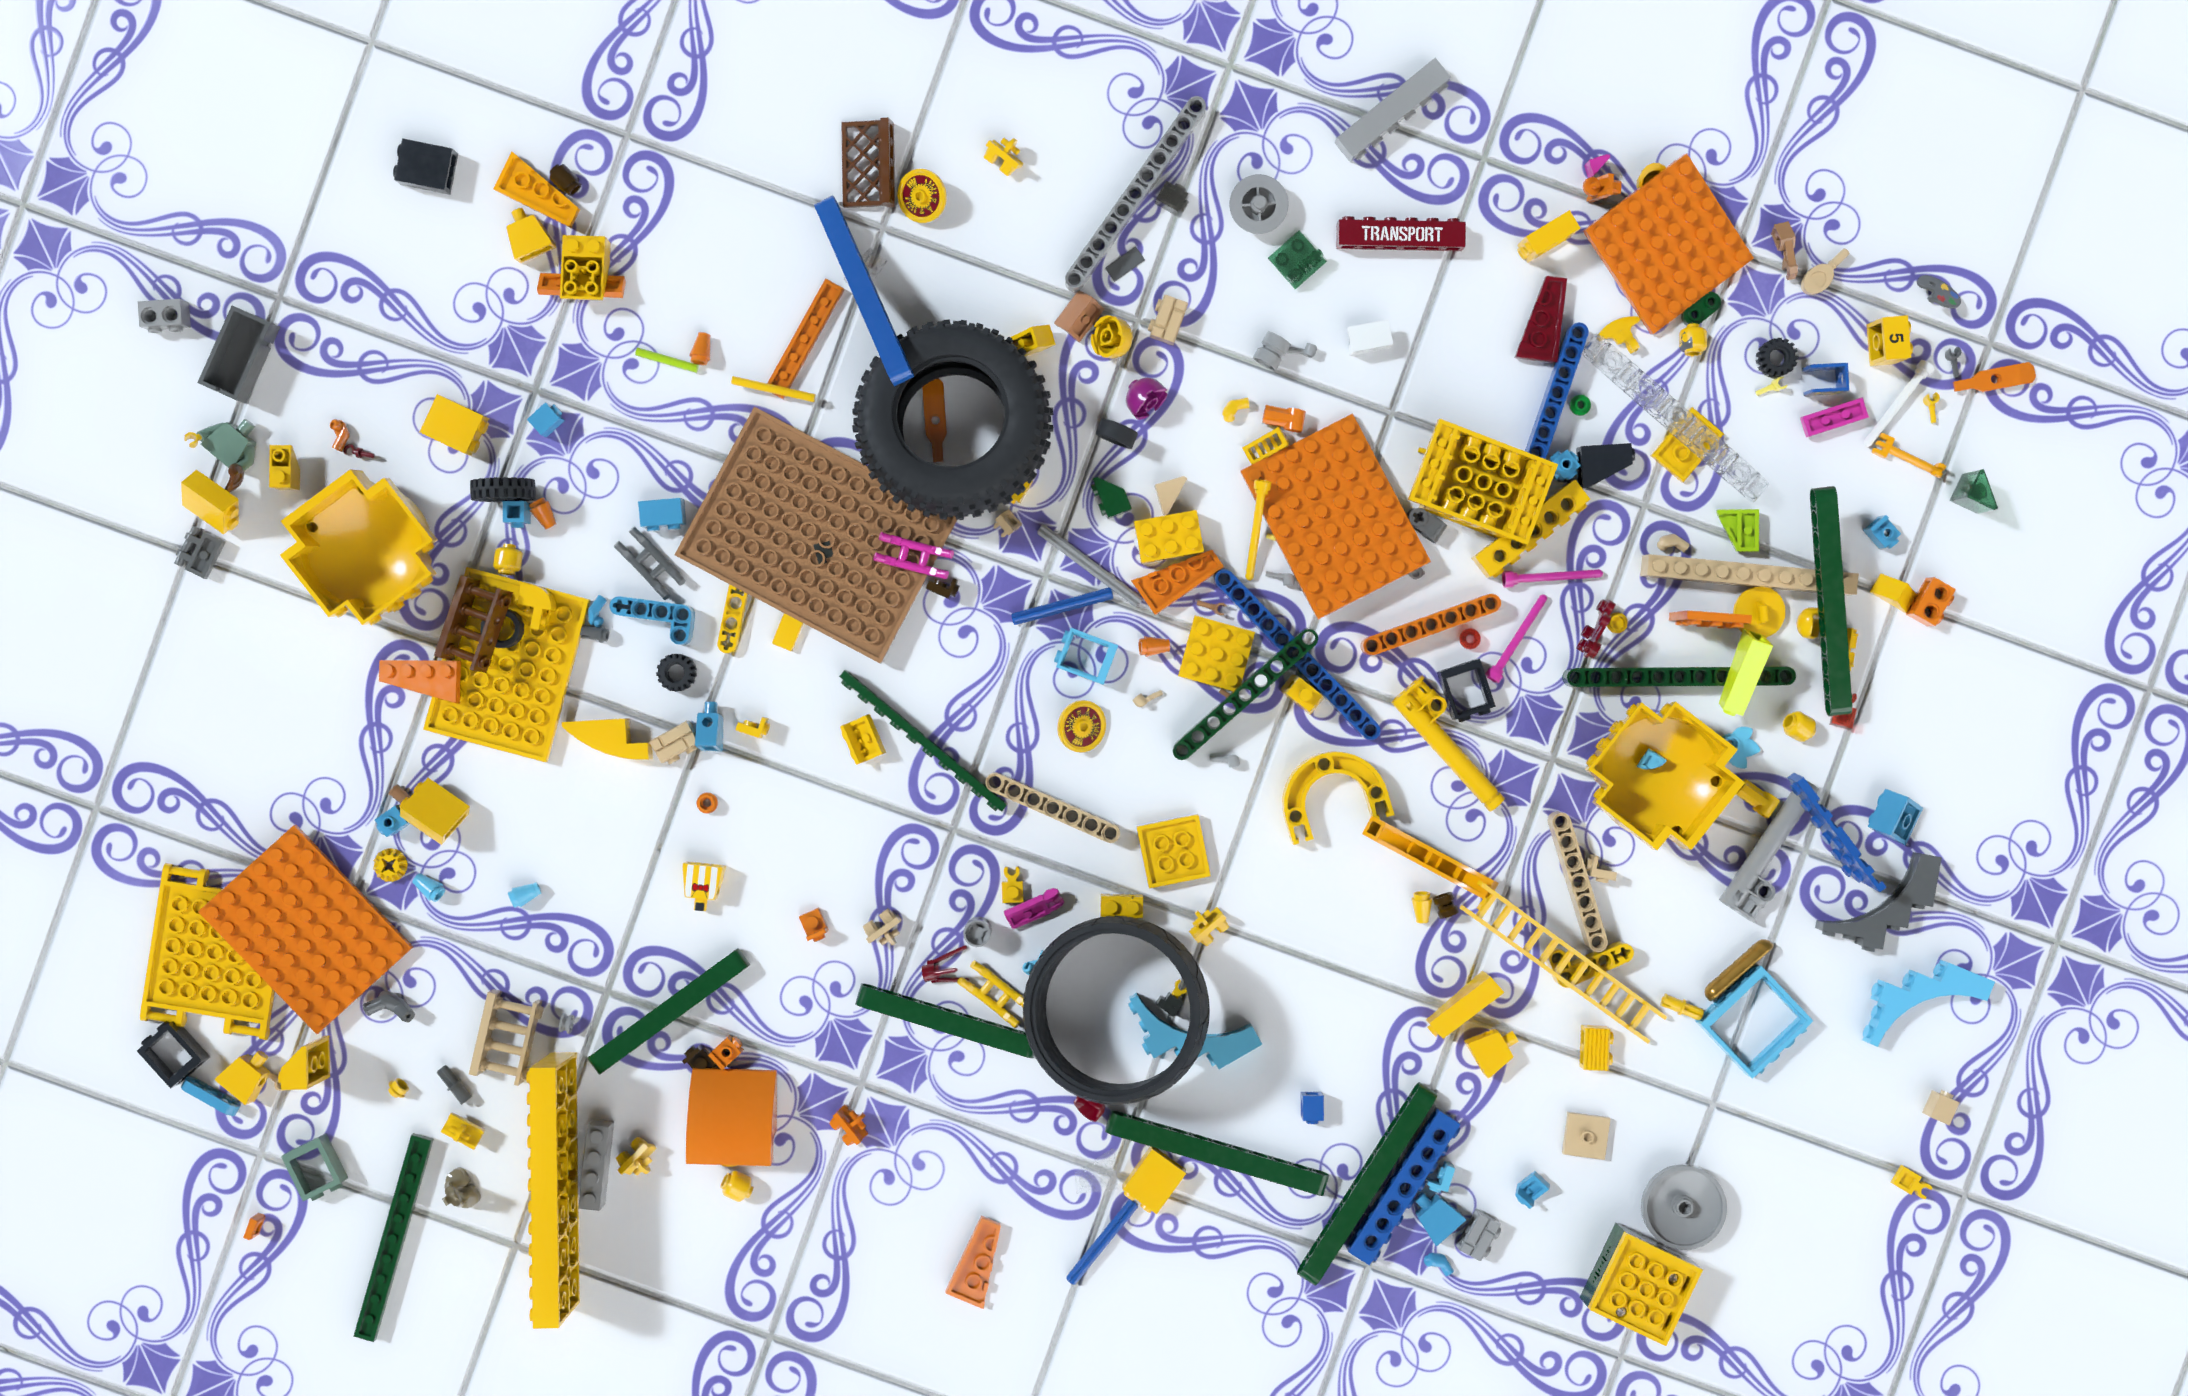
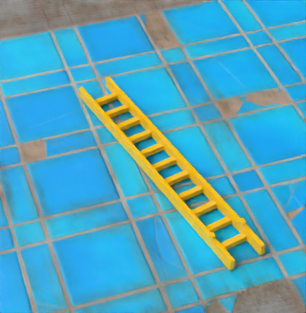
(1486, 903)

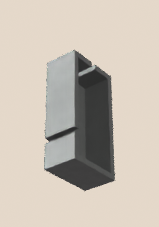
(238, 354)

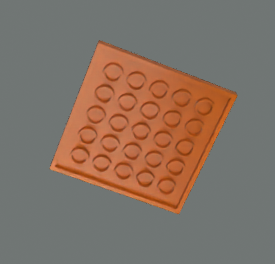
(1668, 244)

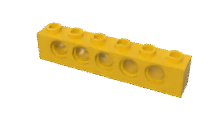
(1577, 502)

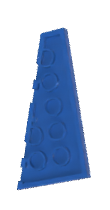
(1843, 847)

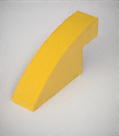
(609, 737)

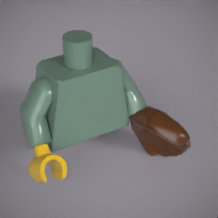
(230, 446)

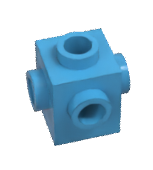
(1570, 460)

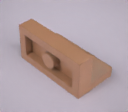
(1079, 315)

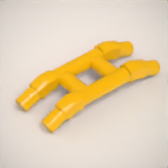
(982, 995)

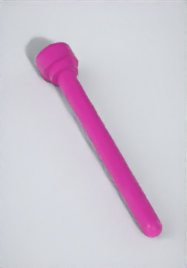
(1510, 579)
(1495, 672)

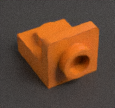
(814, 925)

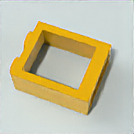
(1548, 236)

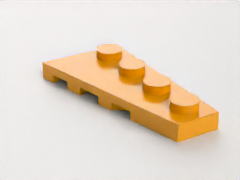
(532, 190)

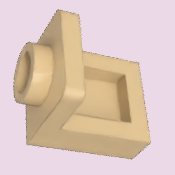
(1601, 875)

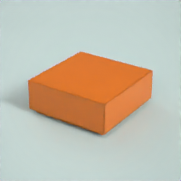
(254, 1226)

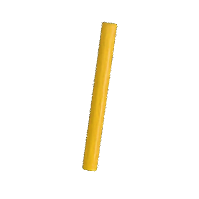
(773, 389)

